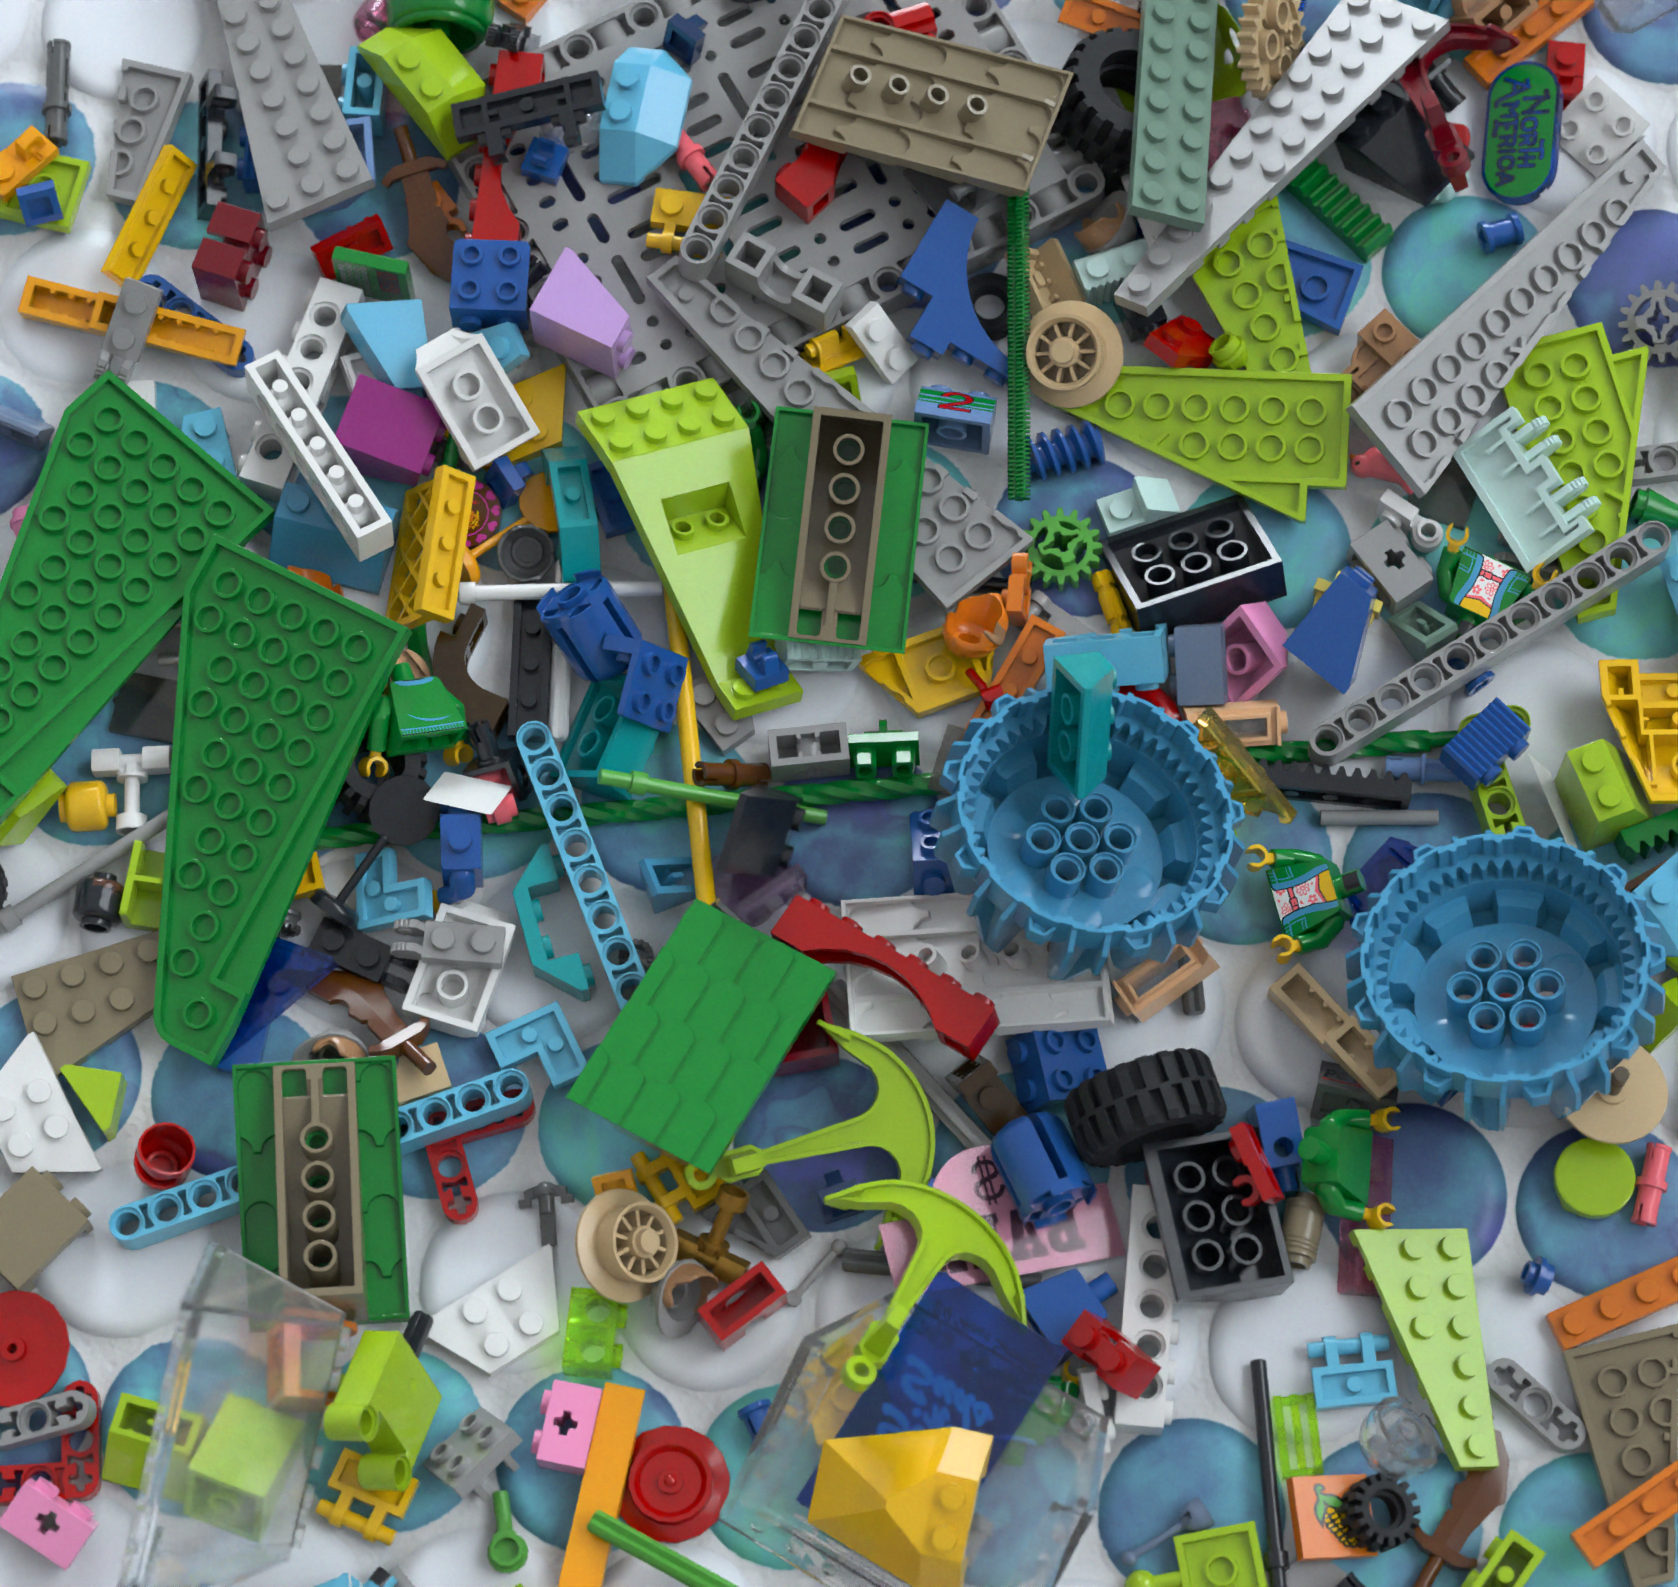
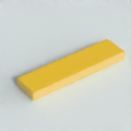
(150, 216)

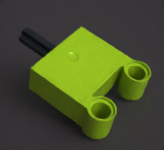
(386, 1403)

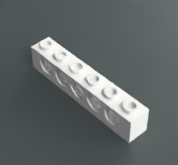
(324, 302)
(319, 456)
(1149, 1414)

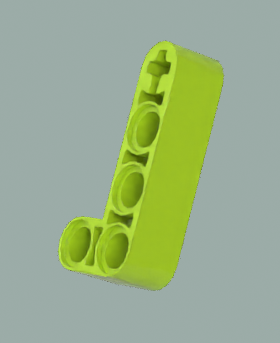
(1499, 792)

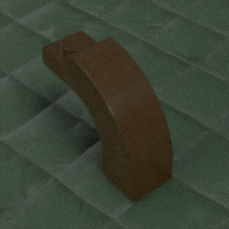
(451, 667)

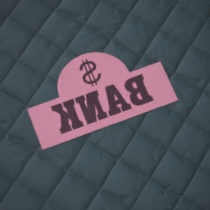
(972, 1178)

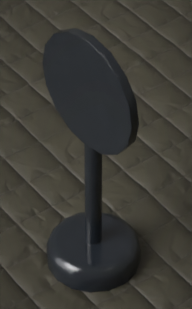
(399, 818)

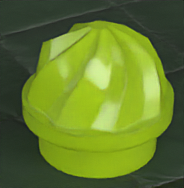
(1229, 351)

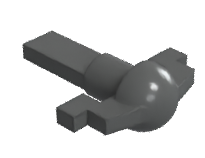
(545, 1194)

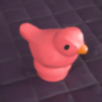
(1375, 465)

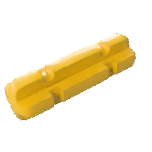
(1110, 601)

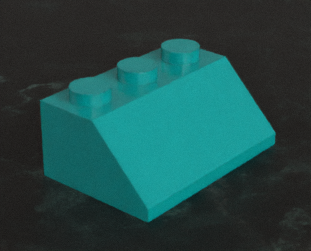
(1081, 720)
(604, 741)

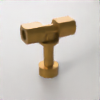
(712, 1248)

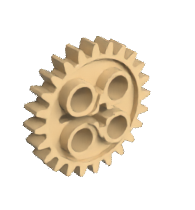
(1268, 42)

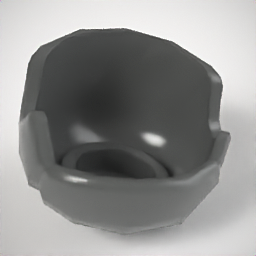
(525, 553)

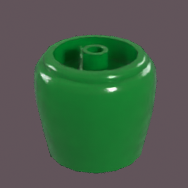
(461, 20)

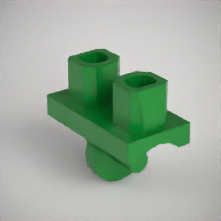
(884, 749)

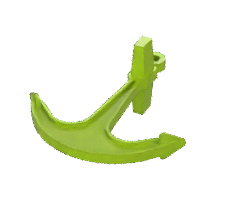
(895, 1122)
(944, 1233)

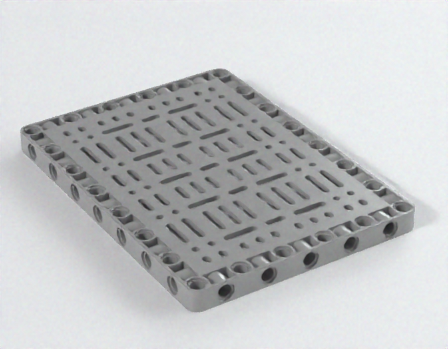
(1053, 188)

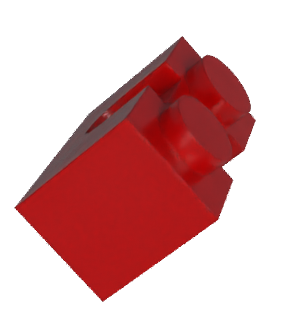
(760, 1297)
(1119, 1365)

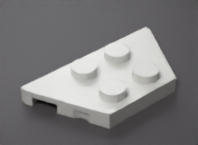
(38, 1118)
(503, 1316)

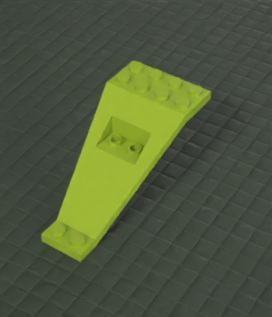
(696, 503)

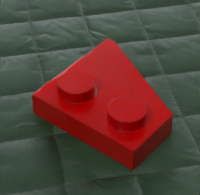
(1181, 343)

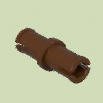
(730, 774)

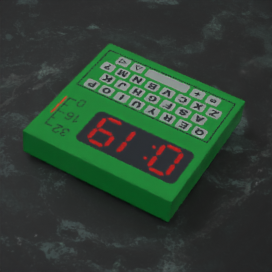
(375, 274)

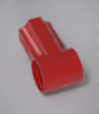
(914, 19)

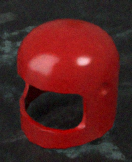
(174, 1145)

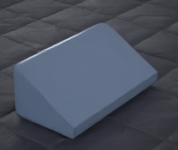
(24, 428)

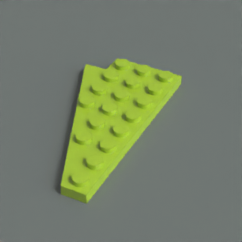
(1596, 413)
(1238, 428)

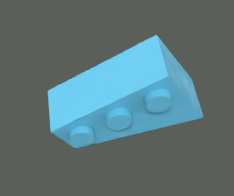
(1136, 656)

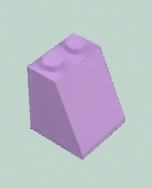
(582, 318)

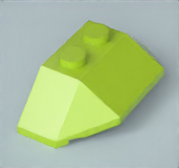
(426, 78)

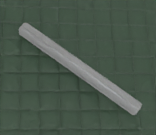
(939, 1100)

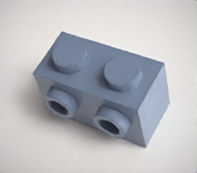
(1199, 664)

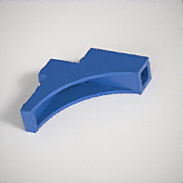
(940, 277)

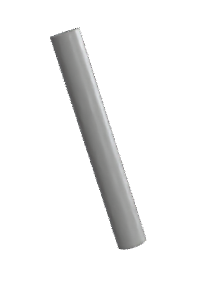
(1378, 817)

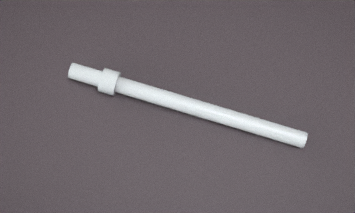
(470, 592)

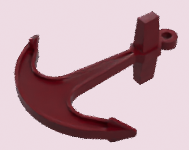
(1441, 134)

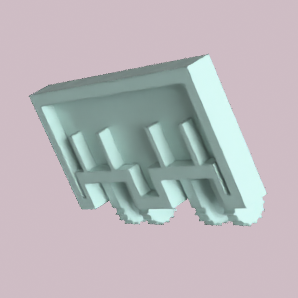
(1519, 487)

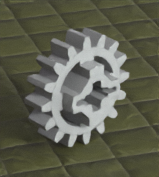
(1643, 323)

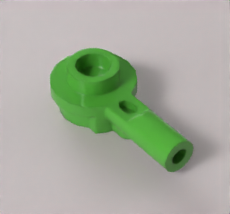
(507, 1550)

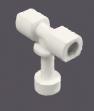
(132, 772)

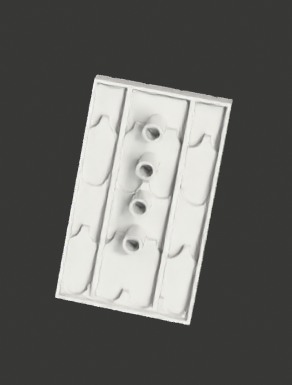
(951, 944)

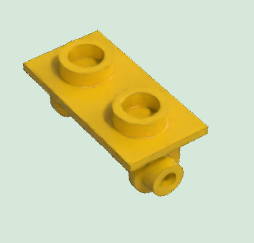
(831, 350)

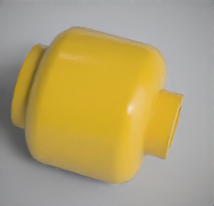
(87, 806)

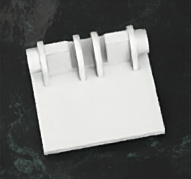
(1600, 127)

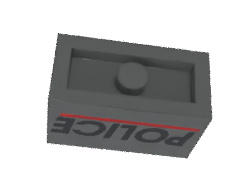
(1341, 1091)

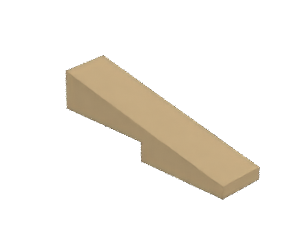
(1331, 1029)

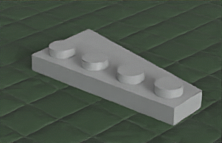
(146, 120)

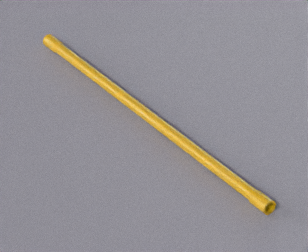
(689, 756)

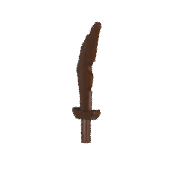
(425, 220)
(371, 1006)
(1471, 1505)

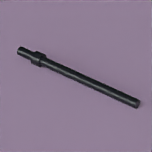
(1276, 1558)

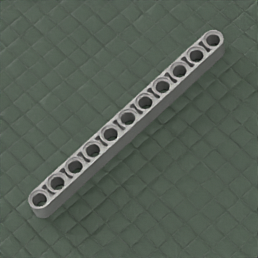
(753, 150)
(1500, 628)

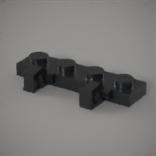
(557, 102)
(212, 130)

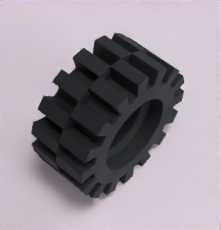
(1360, 1519)

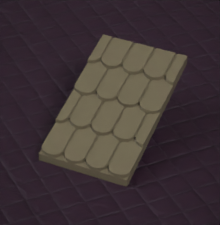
(931, 106)

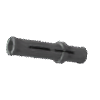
(57, 105)

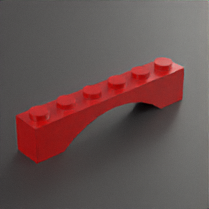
(810, 180)
(490, 210)
(959, 1018)

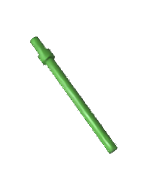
(640, 783)

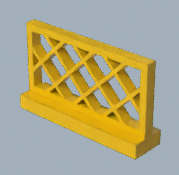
(443, 542)

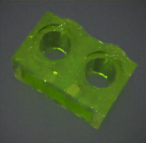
(583, 1333)

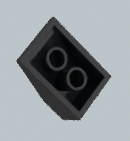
(1392, 151)
(762, 832)

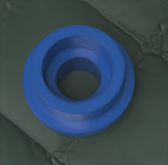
(1537, 1276)

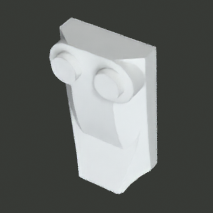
(473, 397)
(457, 995)

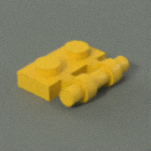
(673, 212)
(648, 1175)
(345, 1481)

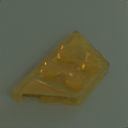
(1250, 780)

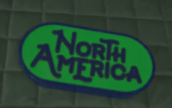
(1522, 133)

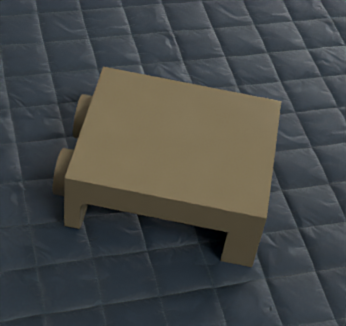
(36, 1227)

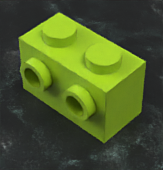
(1509, 1563)

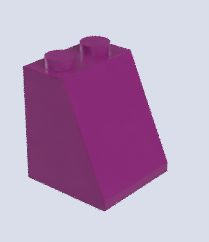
(389, 432)

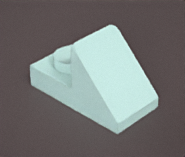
(1142, 504)

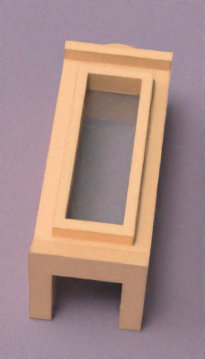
(1250, 721)
(1158, 984)

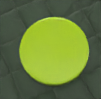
(1593, 1178)

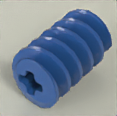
(1065, 449)

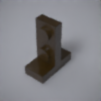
(985, 1093)

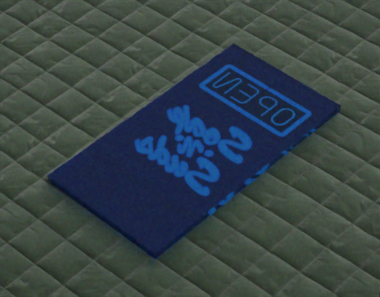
(954, 1367)

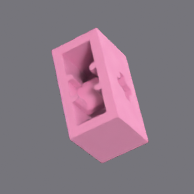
(566, 1402)
(26, 1522)

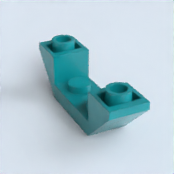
(574, 509)
(563, 972)

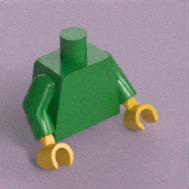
(1339, 1163)

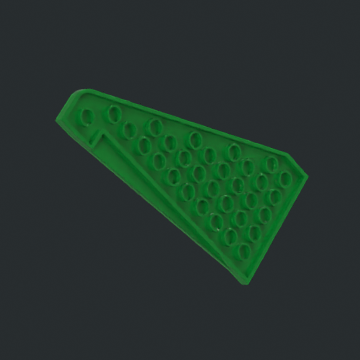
(102, 569)
(263, 737)

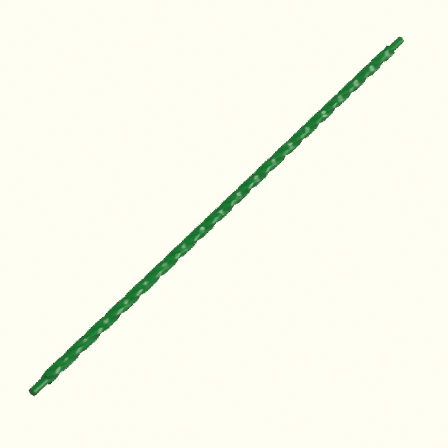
(846, 791)

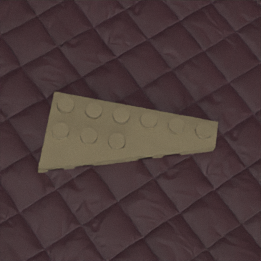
(89, 998)
(1631, 1423)

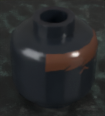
(98, 902)

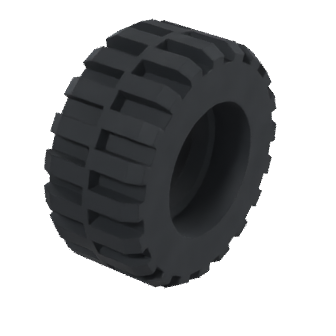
(1086, 113)
(1144, 1103)

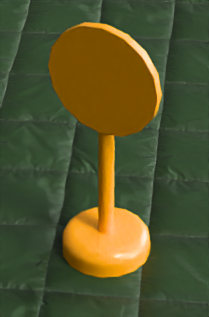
(537, 509)

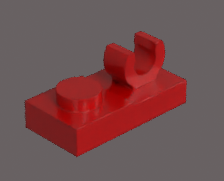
(1568, 64)
(364, 236)
(1248, 1150)

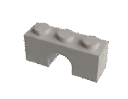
(759, 271)

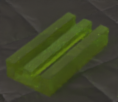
(1294, 1401)

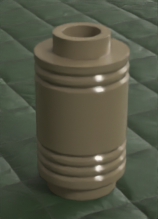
(1302, 1229)

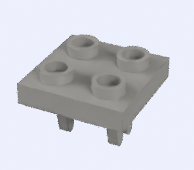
(473, 1453)

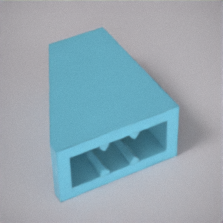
(388, 339)

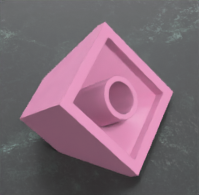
(1253, 650)

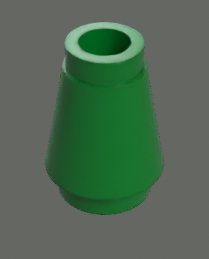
(1651, 506)

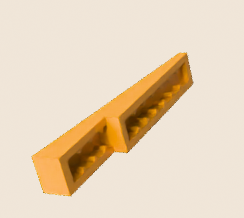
(92, 313)
(602, 1484)

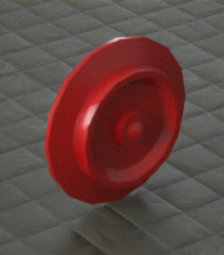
(31, 1347)
(674, 1484)

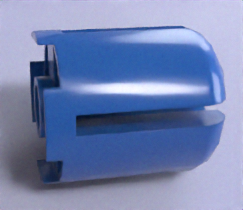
(581, 618)
(1041, 1168)

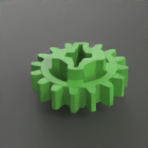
(1070, 536)

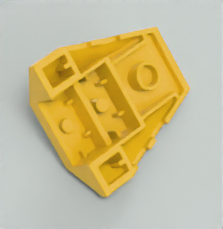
(1647, 723)
(903, 1499)

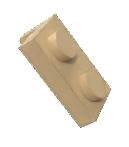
(1050, 277)

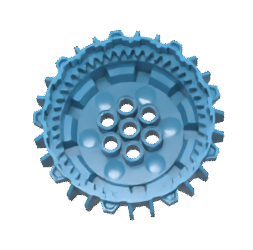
(1157, 804)
(1502, 906)

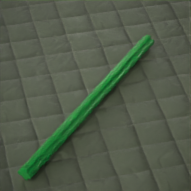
(1016, 342)

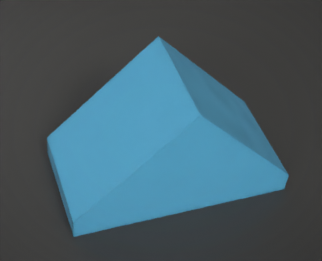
(667, 881)

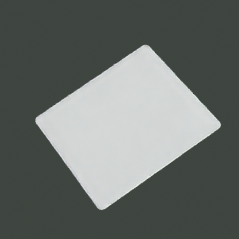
(467, 793)

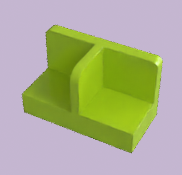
(143, 889)

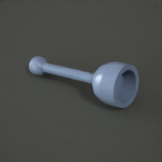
(1193, 1518)

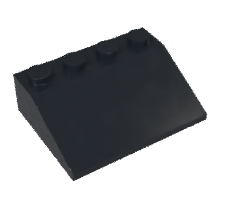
(1194, 566)
(1208, 1236)

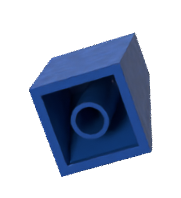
(1336, 628)

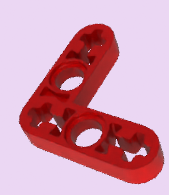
(453, 1148)
(63, 1472)

